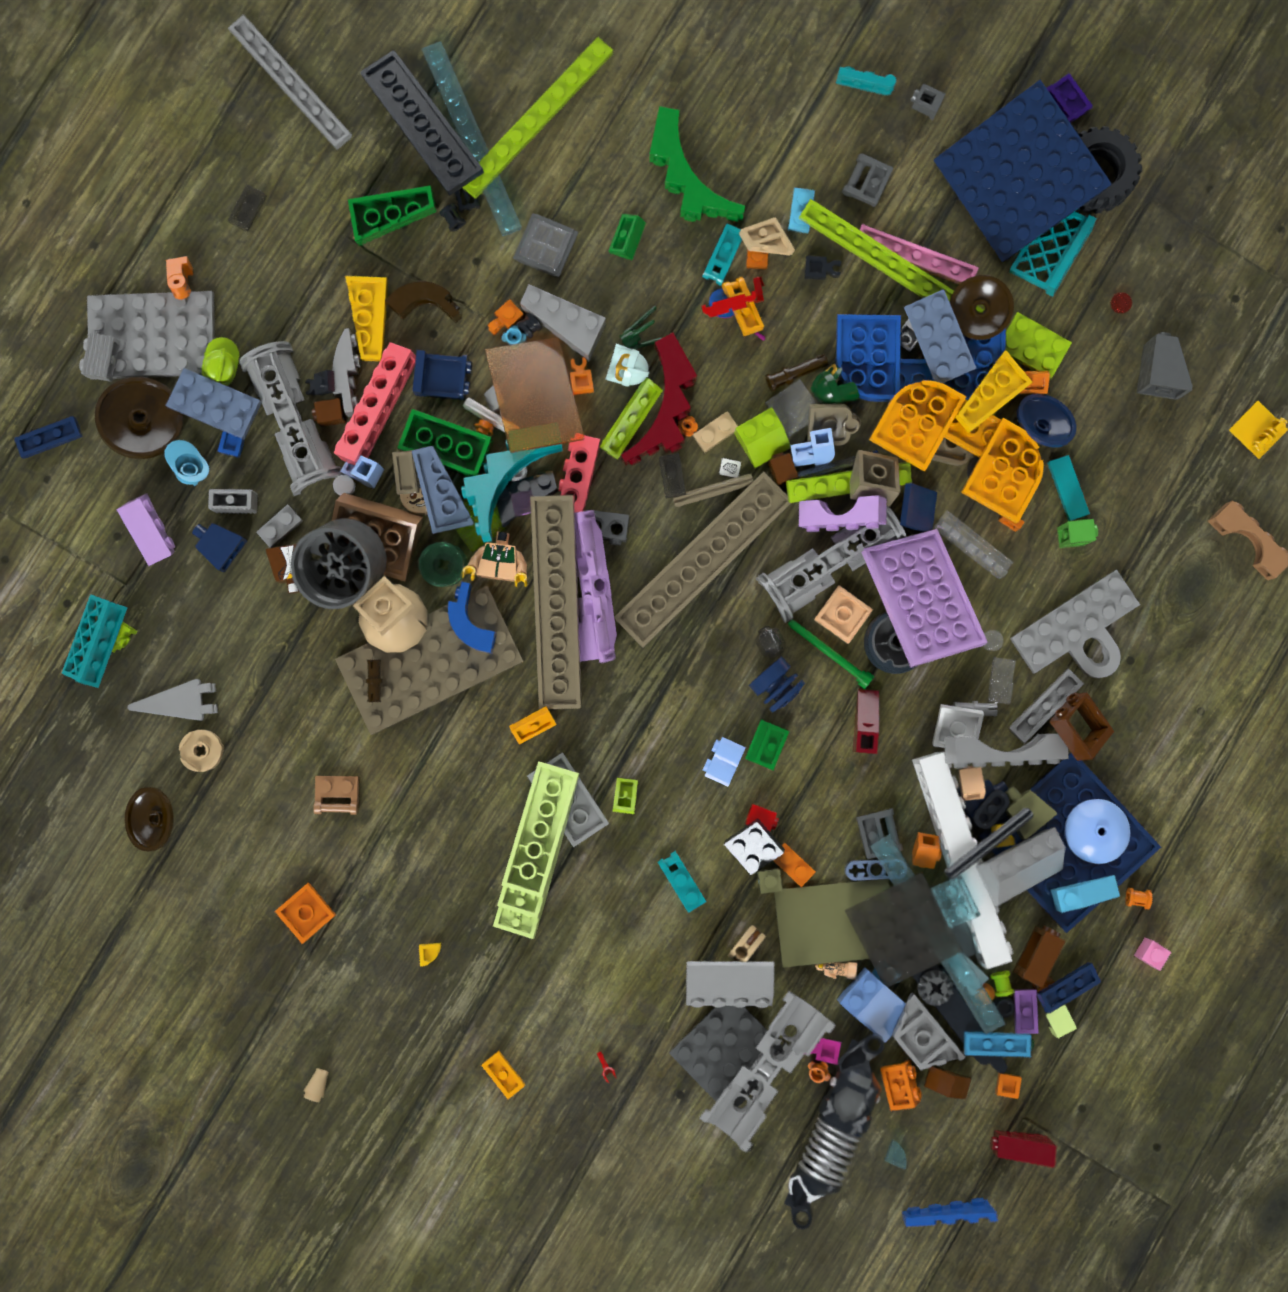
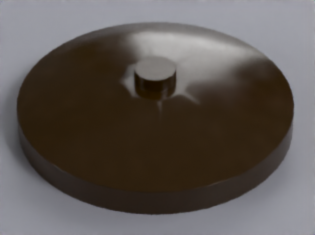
(135, 418)

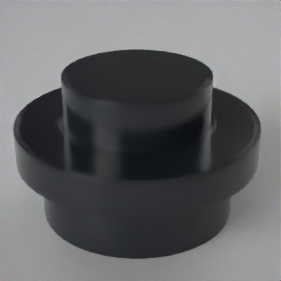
(1004, 1006)

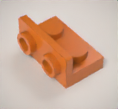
(901, 1085)

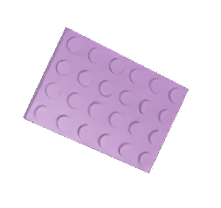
(924, 597)

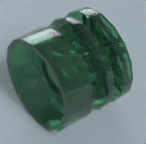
(431, 562)

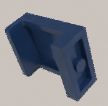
(441, 376)

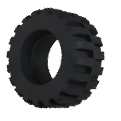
(1124, 160)

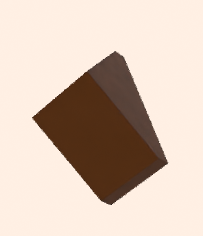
(947, 1083)

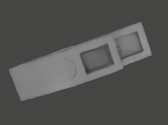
(345, 365)

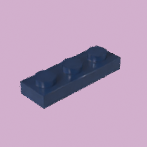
(48, 437)
(1068, 987)

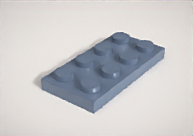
(940, 337)
(213, 403)

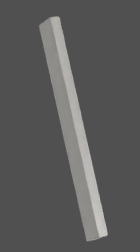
(290, 82)

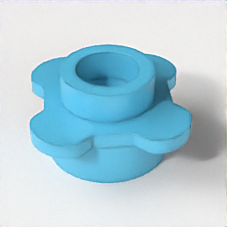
(514, 331)

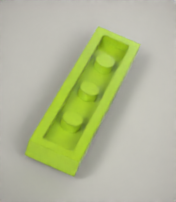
(631, 418)

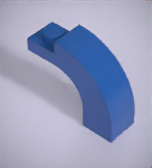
(474, 637)

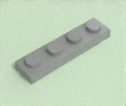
(1045, 706)

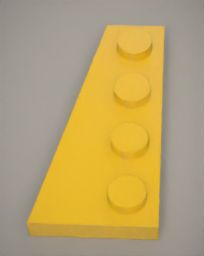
(369, 314)
(995, 390)

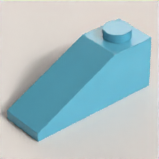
(1085, 893)

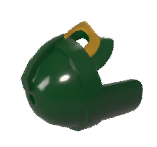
(826, 389)

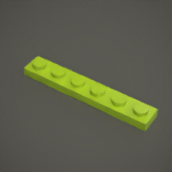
(831, 484)

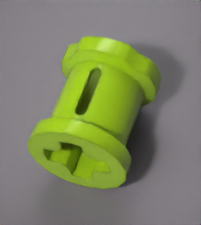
(1002, 983)

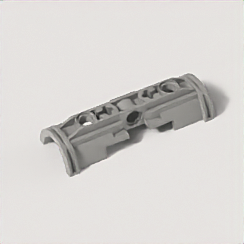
(318, 461)
(792, 598)
(743, 1122)

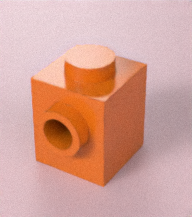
(926, 850)

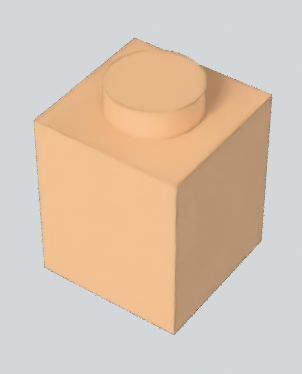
(971, 783)

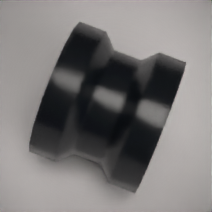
(529, 325)

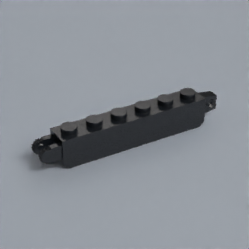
(961, 1018)

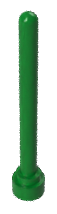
(863, 677)

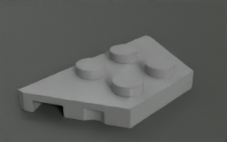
(923, 1036)

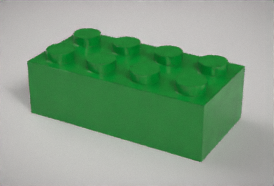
(457, 447)

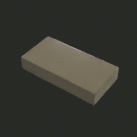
(405, 472)

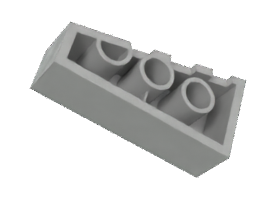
(565, 320)

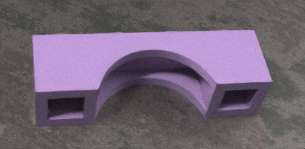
(867, 512)

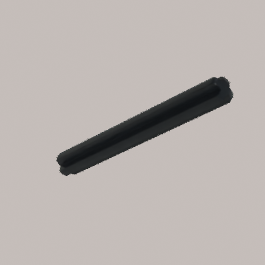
(989, 843)

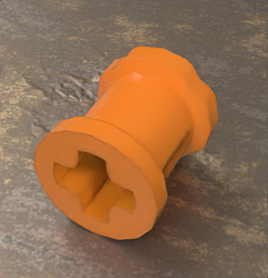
(1138, 898)

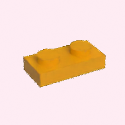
(532, 725)
(503, 1074)

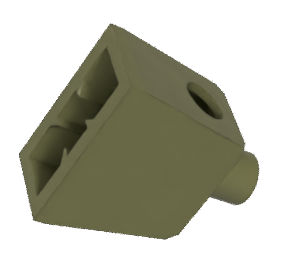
(1028, 799)

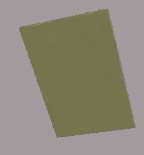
(815, 923)

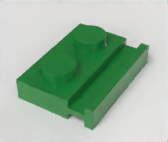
(767, 745)

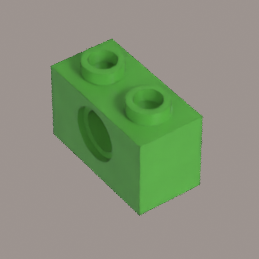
(1077, 533)

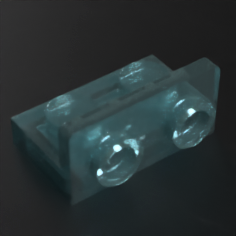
(955, 902)

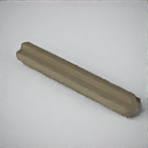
(713, 490)

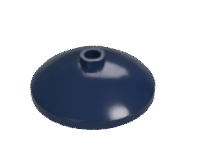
(1046, 420)

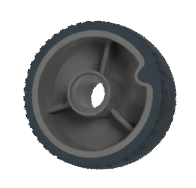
(881, 649)

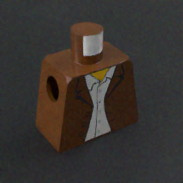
(281, 565)

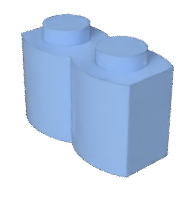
(724, 761)

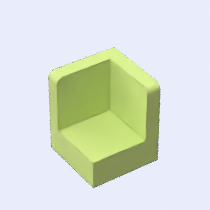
(1060, 1022)

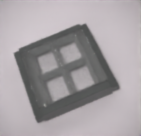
(545, 245)

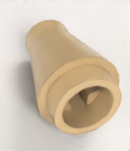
(316, 1087)

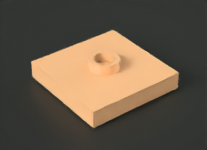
(843, 614)

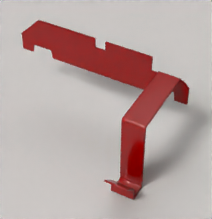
(736, 302)

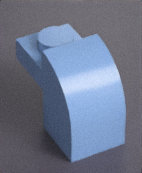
(817, 451)
(364, 471)

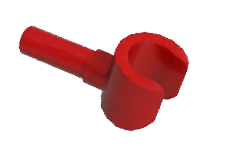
(606, 1069)

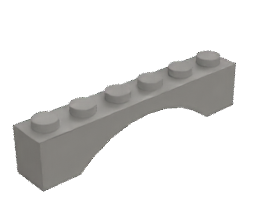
(970, 750)

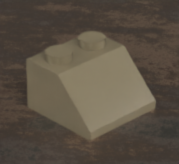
(875, 476)

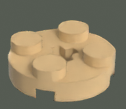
(213, 748)

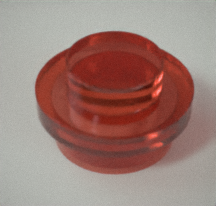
(1121, 303)

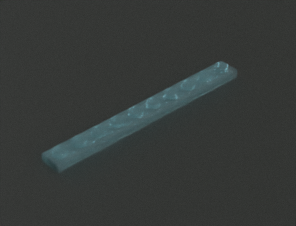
(469, 133)
(956, 966)

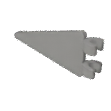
(180, 701)

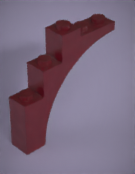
(664, 431)

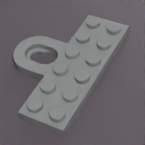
(1075, 622)

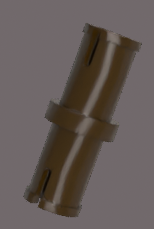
(374, 681)

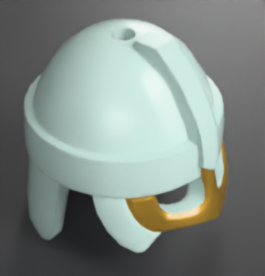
(627, 366)

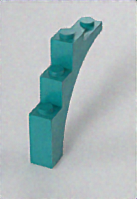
(500, 469)

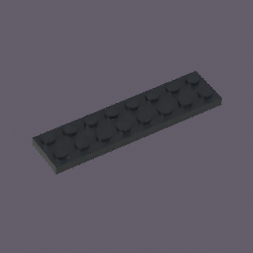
(422, 122)

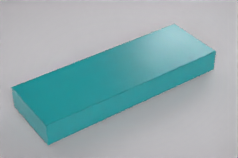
(1068, 488)

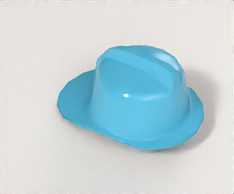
(186, 462)

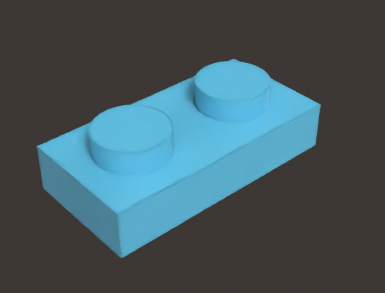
(799, 202)

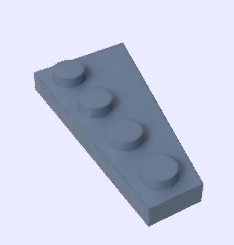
(440, 496)

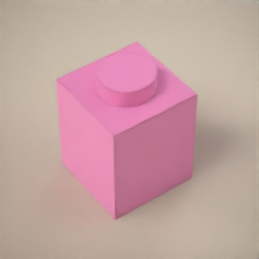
(1152, 953)

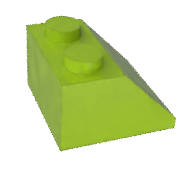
(762, 437)

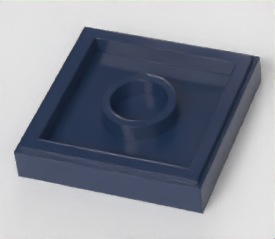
(918, 508)

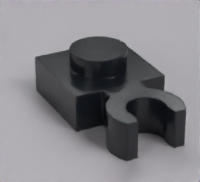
(817, 268)
(321, 384)

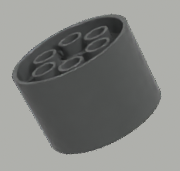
(310, 575)

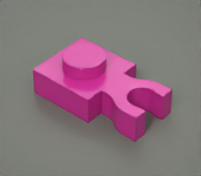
(827, 1050)

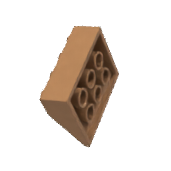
(395, 528)

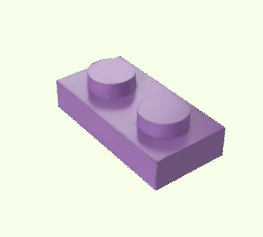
(1025, 1011)

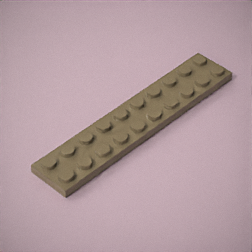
(703, 559)
(556, 602)

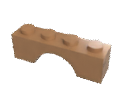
(1269, 557)

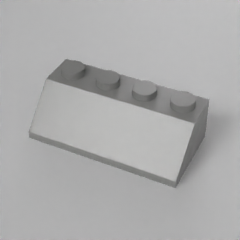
(1022, 865)
(730, 984)

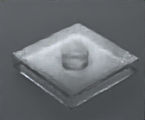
(792, 407)

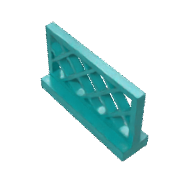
(1065, 260)
(99, 648)

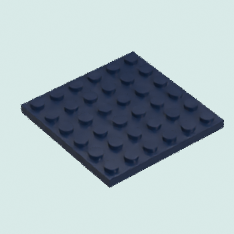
(1022, 171)
(1063, 790)

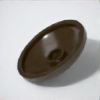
(995, 299)
(149, 819)

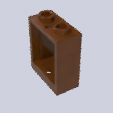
(1100, 728)
(1039, 955)

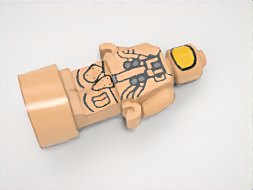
(841, 969)

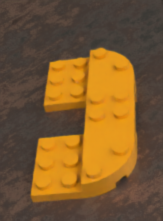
(1008, 457)

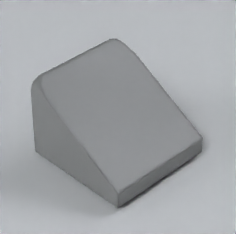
(491, 399)

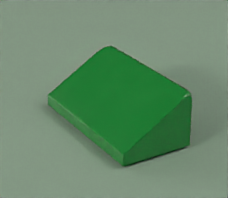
(627, 236)

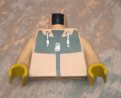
(498, 562)

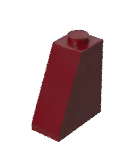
(1024, 1147)

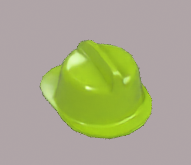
(220, 361)

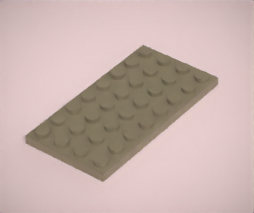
(432, 668)

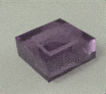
(522, 502)

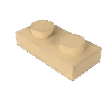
(715, 432)

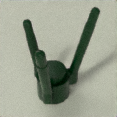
(630, 336)

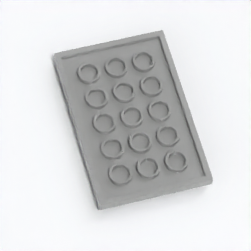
(155, 331)

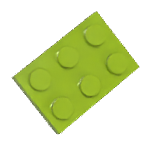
(1035, 345)

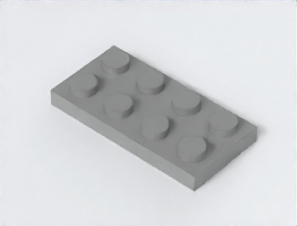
(585, 815)

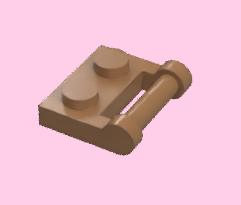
(336, 787)

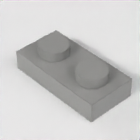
(279, 526)

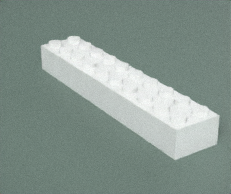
(955, 841)

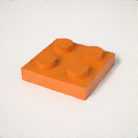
(305, 913)

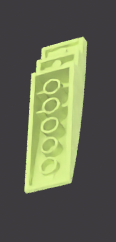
(535, 850)

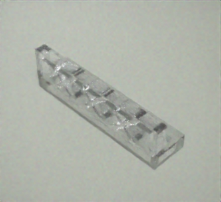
(973, 545)

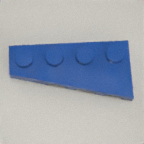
(950, 1213)

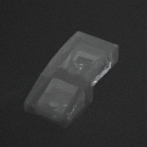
(1001, 680)

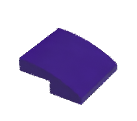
(1070, 98)

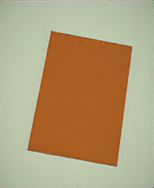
(534, 395)

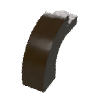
(420, 293)

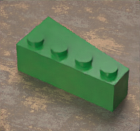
(387, 212)

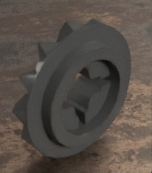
(925, 987)

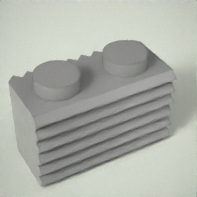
(99, 357)
(233, 501)

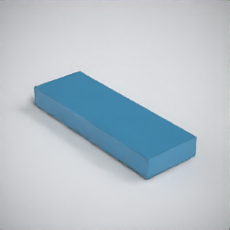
(997, 1044)

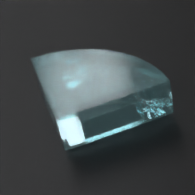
(896, 1155)

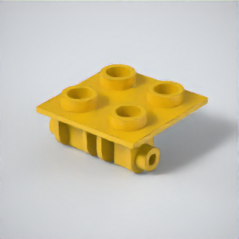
(1259, 429)

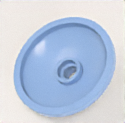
(1083, 828)

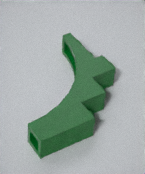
(680, 178)

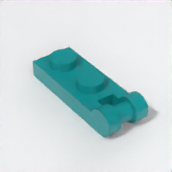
(866, 80)
(723, 254)
(682, 882)

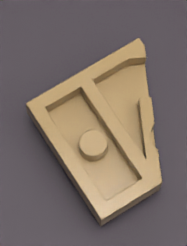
(767, 238)

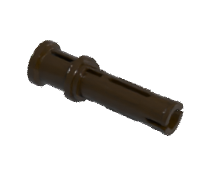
(787, 374)

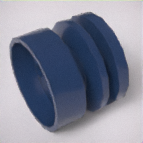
(777, 684)

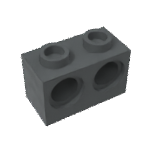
(607, 521)

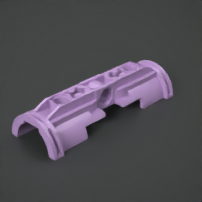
(595, 606)

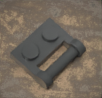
(874, 182)
(871, 830)

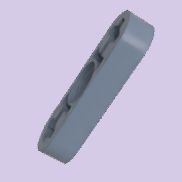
(860, 875)

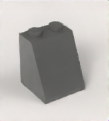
(1163, 368)

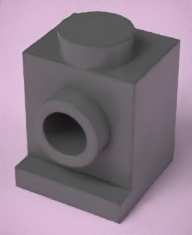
(931, 96)

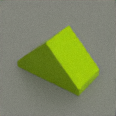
(625, 796)

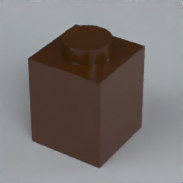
(329, 412)
(782, 468)

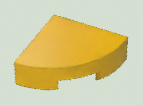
(428, 953)

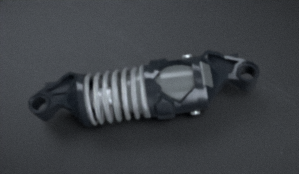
(842, 1122)

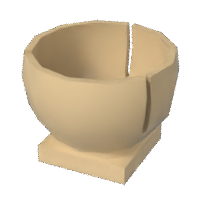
(391, 616)

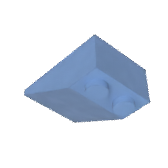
(872, 1004)

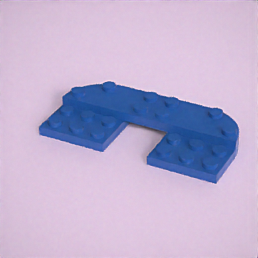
(871, 358)

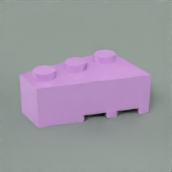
(146, 529)

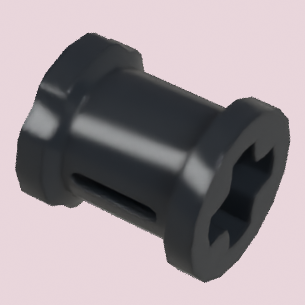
(452, 217)

